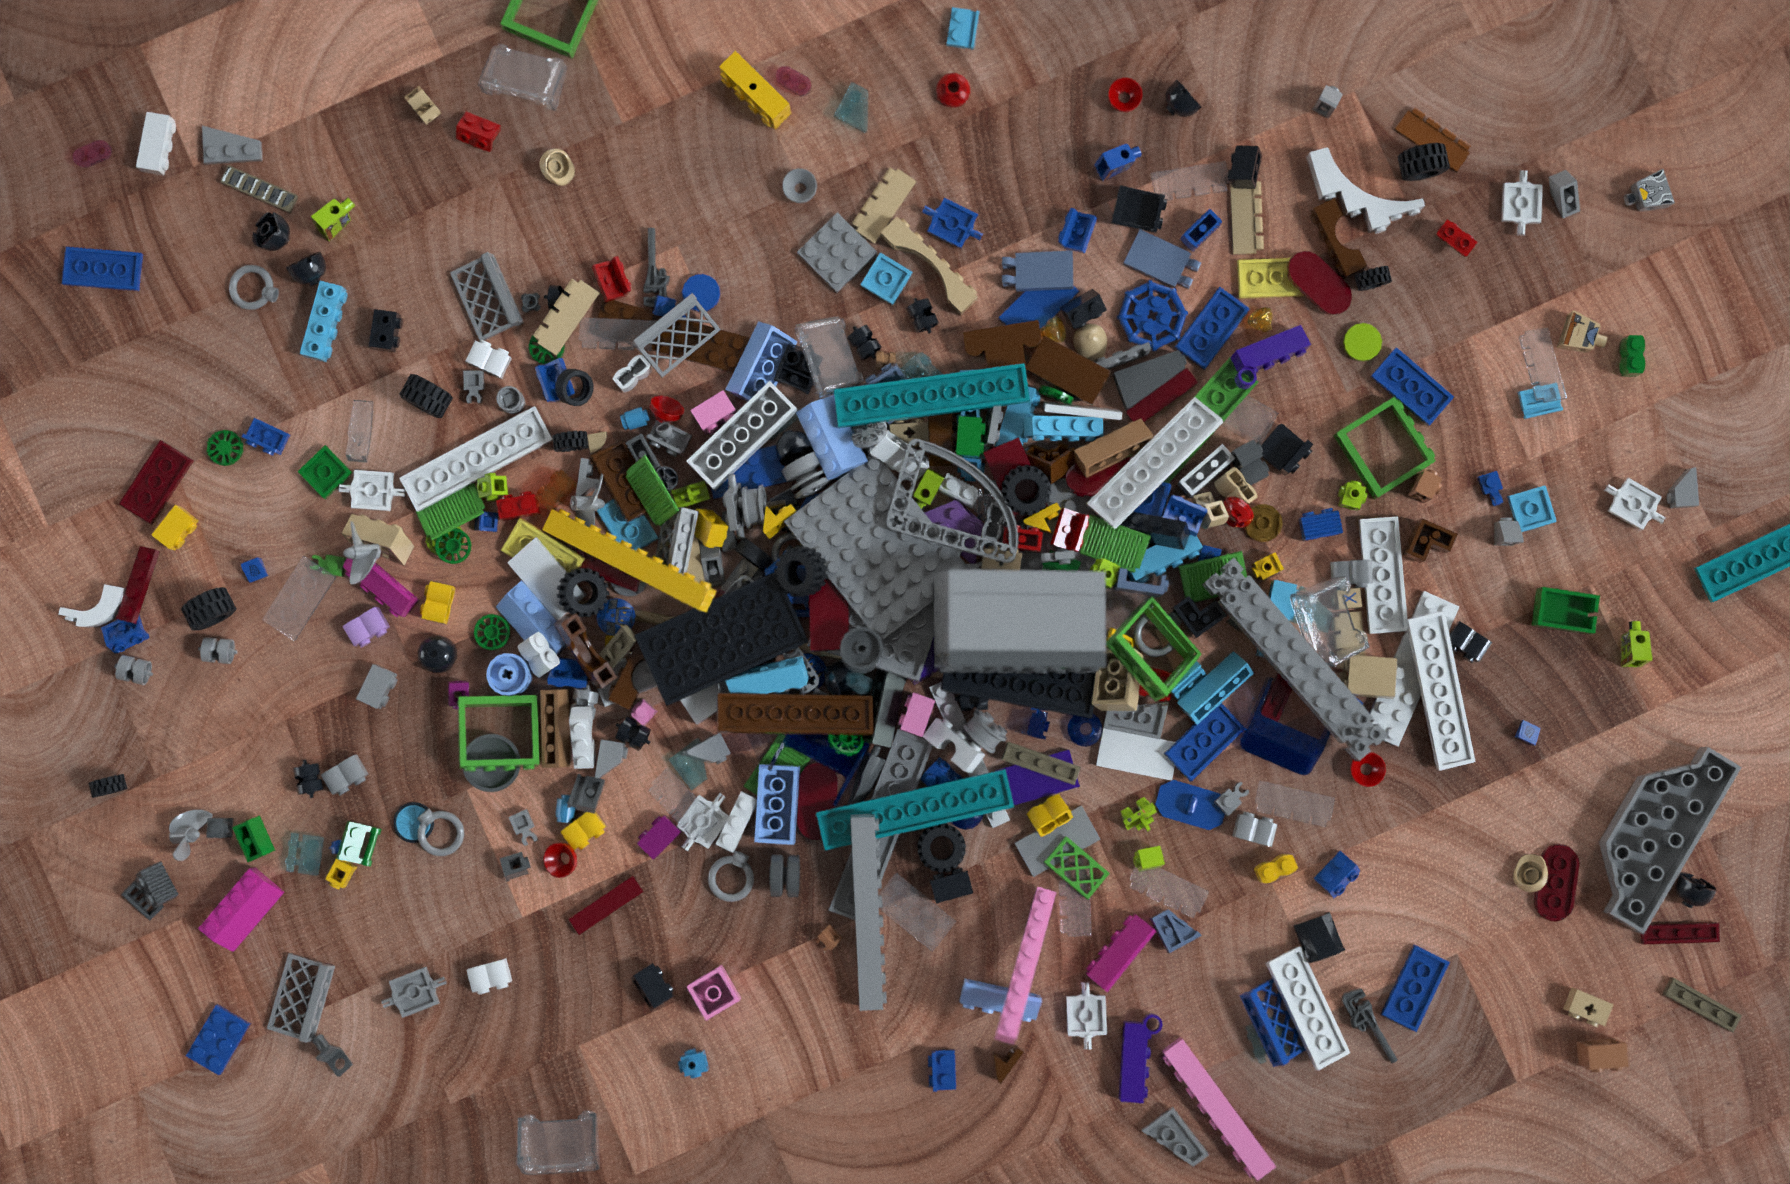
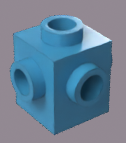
(977, 463)
(698, 1058)

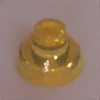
(1261, 319)
(1054, 330)

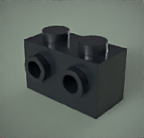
(1245, 167)
(1083, 309)
(385, 331)
(951, 885)
(652, 986)

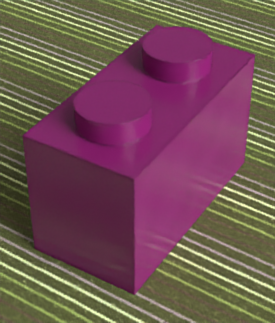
(659, 836)

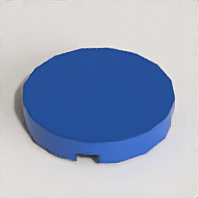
(704, 289)

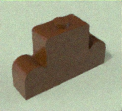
(1003, 343)

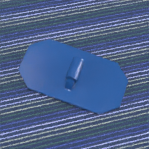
(1189, 805)

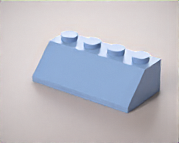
(759, 361)
(831, 444)
(530, 616)
(777, 804)
(992, 998)

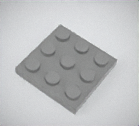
(837, 252)

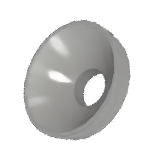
(799, 176)

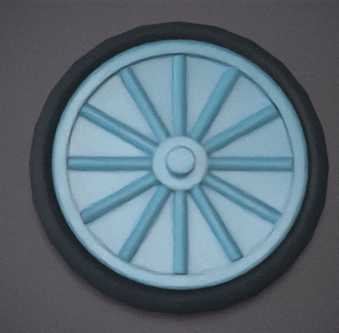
(407, 824)

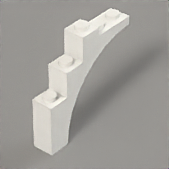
(1376, 211)

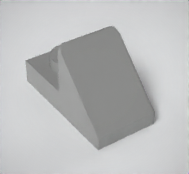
(585, 484)

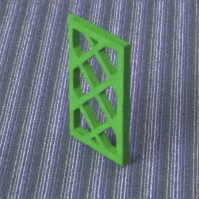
(1061, 871)

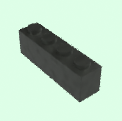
(886, 702)

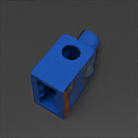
(1116, 161)

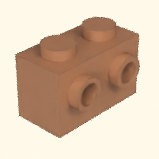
(1425, 486)

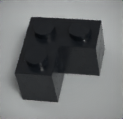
(1198, 621)

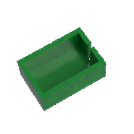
(1565, 610)

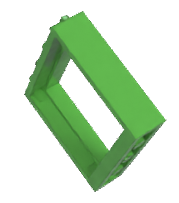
(541, 39)
(1358, 463)
(1137, 665)
(497, 701)

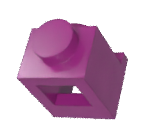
(454, 686)

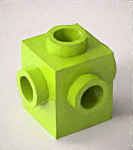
(492, 486)
(1346, 498)
(1110, 569)

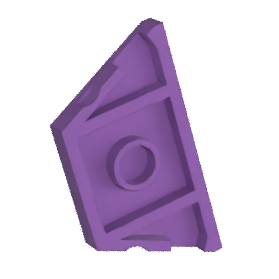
(958, 517)

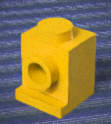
(1275, 567)
(333, 875)

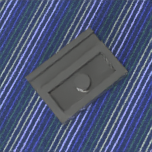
(586, 793)

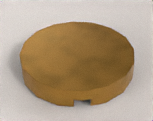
(1266, 523)

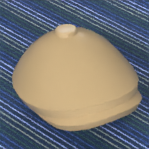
(557, 166)
(1090, 341)
(1530, 873)

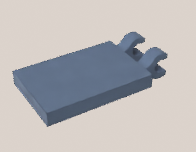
(1160, 260)
(1040, 271)

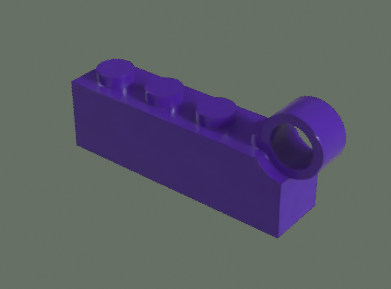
(1267, 353)
(1133, 1059)

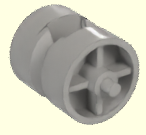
(220, 650)
(130, 669)
(585, 698)

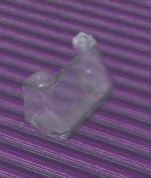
(523, 76)
(828, 355)
(1327, 621)
(558, 1145)

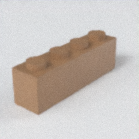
(1112, 448)
(555, 728)

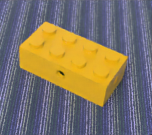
(754, 90)

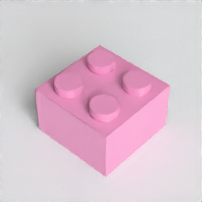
(714, 412)
(917, 714)
(713, 992)

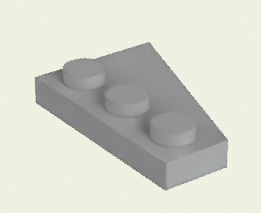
(226, 147)
(1123, 357)
(1146, 721)
(1174, 1133)

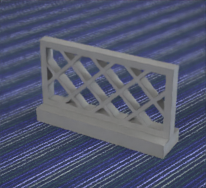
(501, 290)
(665, 322)
(680, 539)
(314, 1005)

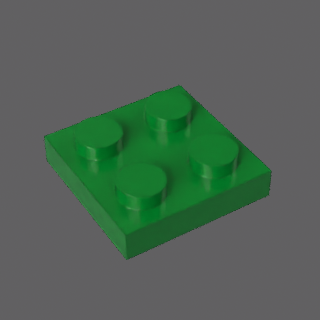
(325, 472)

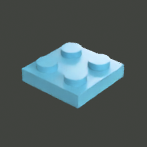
(886, 278)
(1532, 508)

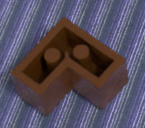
(942, 433)
(1052, 462)
(1426, 536)

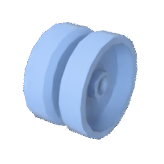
(498, 674)

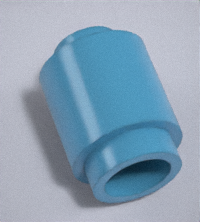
(634, 418)
(562, 812)

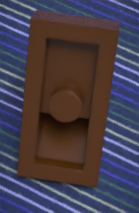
(1004, 1067)

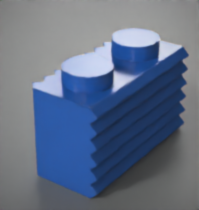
(1201, 230)
(1320, 525)

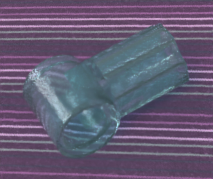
(859, 683)

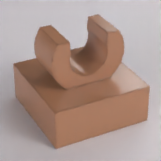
(829, 937)

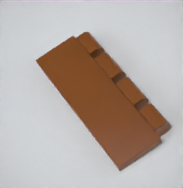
(1427, 132)

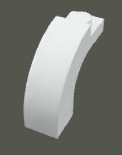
(102, 613)

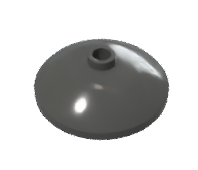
(491, 748)

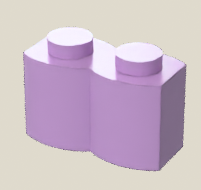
(366, 626)

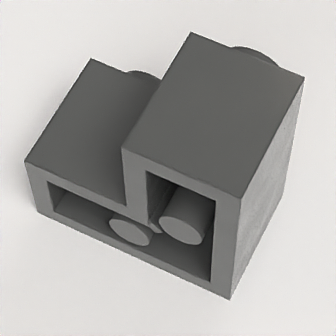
(1248, 462)

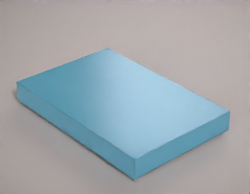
(636, 532)

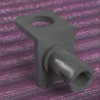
(330, 1055)

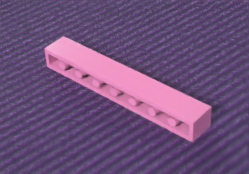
(1025, 965)
(1218, 1108)

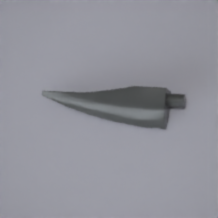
(867, 775)

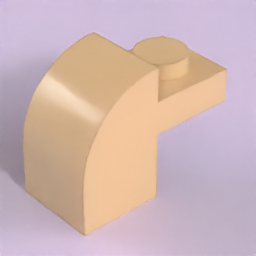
(422, 105)
(1216, 511)

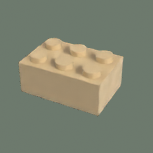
(1115, 686)

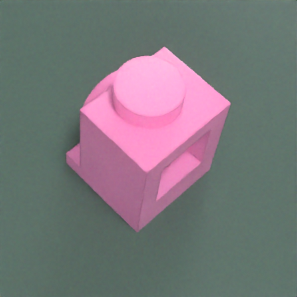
(643, 712)

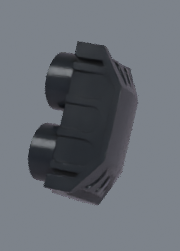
(794, 369)
(1319, 938)

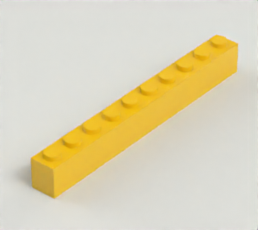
(629, 560)

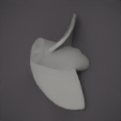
(587, 505)
(362, 556)
(185, 830)

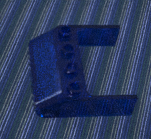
(1280, 742)
(818, 749)

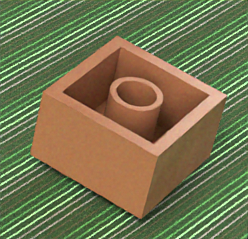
(1602, 1054)

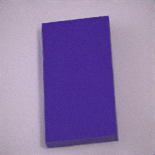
(1031, 785)

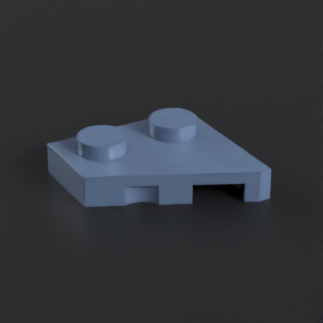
(1173, 931)

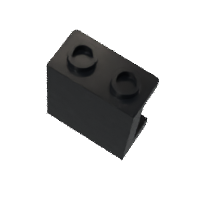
(1139, 209)

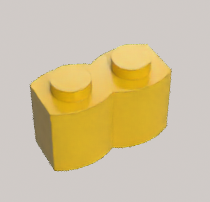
(438, 602)
(1049, 815)
(583, 829)
(1271, 870)

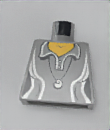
(1650, 193)

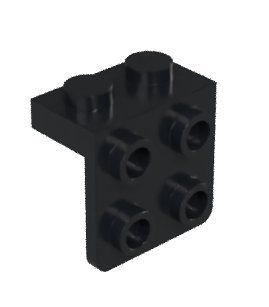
(1285, 449)

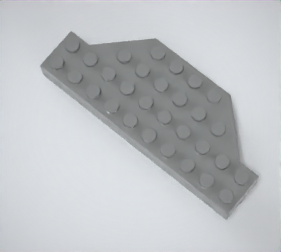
(1658, 832)

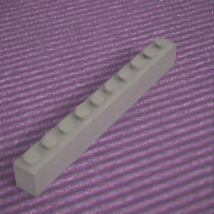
(867, 911)

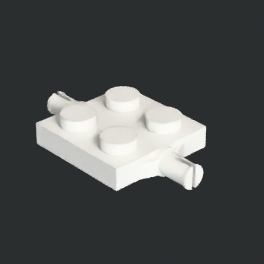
(1521, 203)
(372, 490)
(1634, 504)
(717, 812)
(1086, 1015)

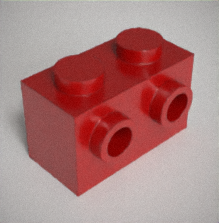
(518, 507)
(1028, 540)

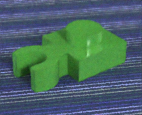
(332, 564)

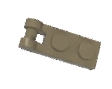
(618, 646)

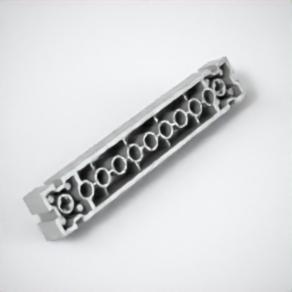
(1295, 660)

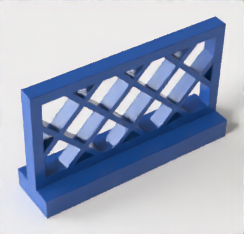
(1266, 1027)

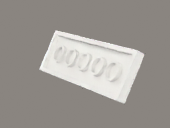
(1386, 594)
(1307, 1008)

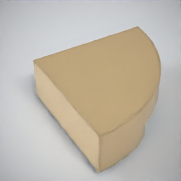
(596, 441)

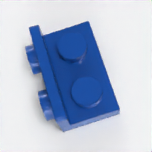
(123, 635)
(943, 1070)

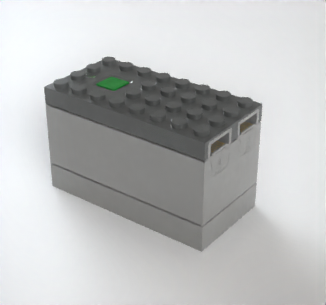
(1019, 621)

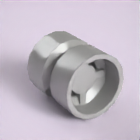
(510, 400)

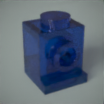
(1038, 725)

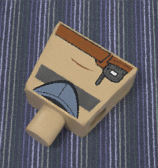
(1580, 334)

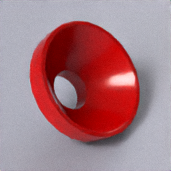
(1127, 86)
(953, 99)
(666, 409)
(1239, 511)
(1377, 773)
(554, 863)

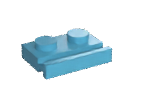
(962, 28)
(1533, 408)
(1188, 681)

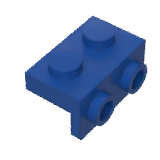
(1077, 231)
(548, 374)
(266, 436)
(1183, 510)
(568, 674)
(939, 773)
(1337, 874)

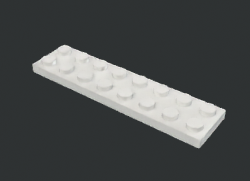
(475, 458)
(1154, 462)
(1440, 690)
(1396, 713)

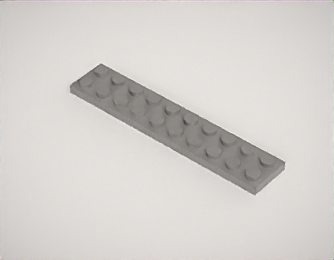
(899, 774)

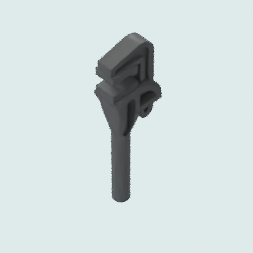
(655, 279)
(1364, 1017)

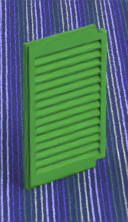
(651, 491)
(451, 512)
(1118, 545)
(1196, 573)
(788, 757)

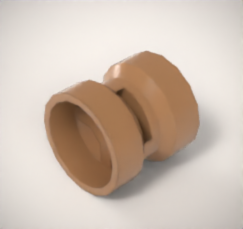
(883, 359)

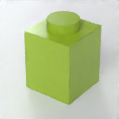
(1148, 858)

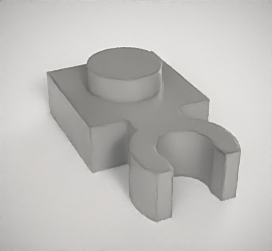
(473, 382)
(1062, 557)
(1229, 800)
(522, 824)

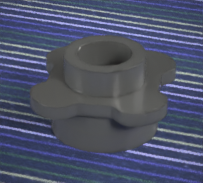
(526, 298)

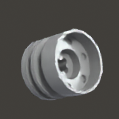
(806, 475)

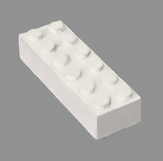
(742, 435)

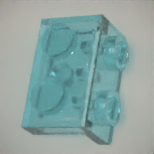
(919, 366)

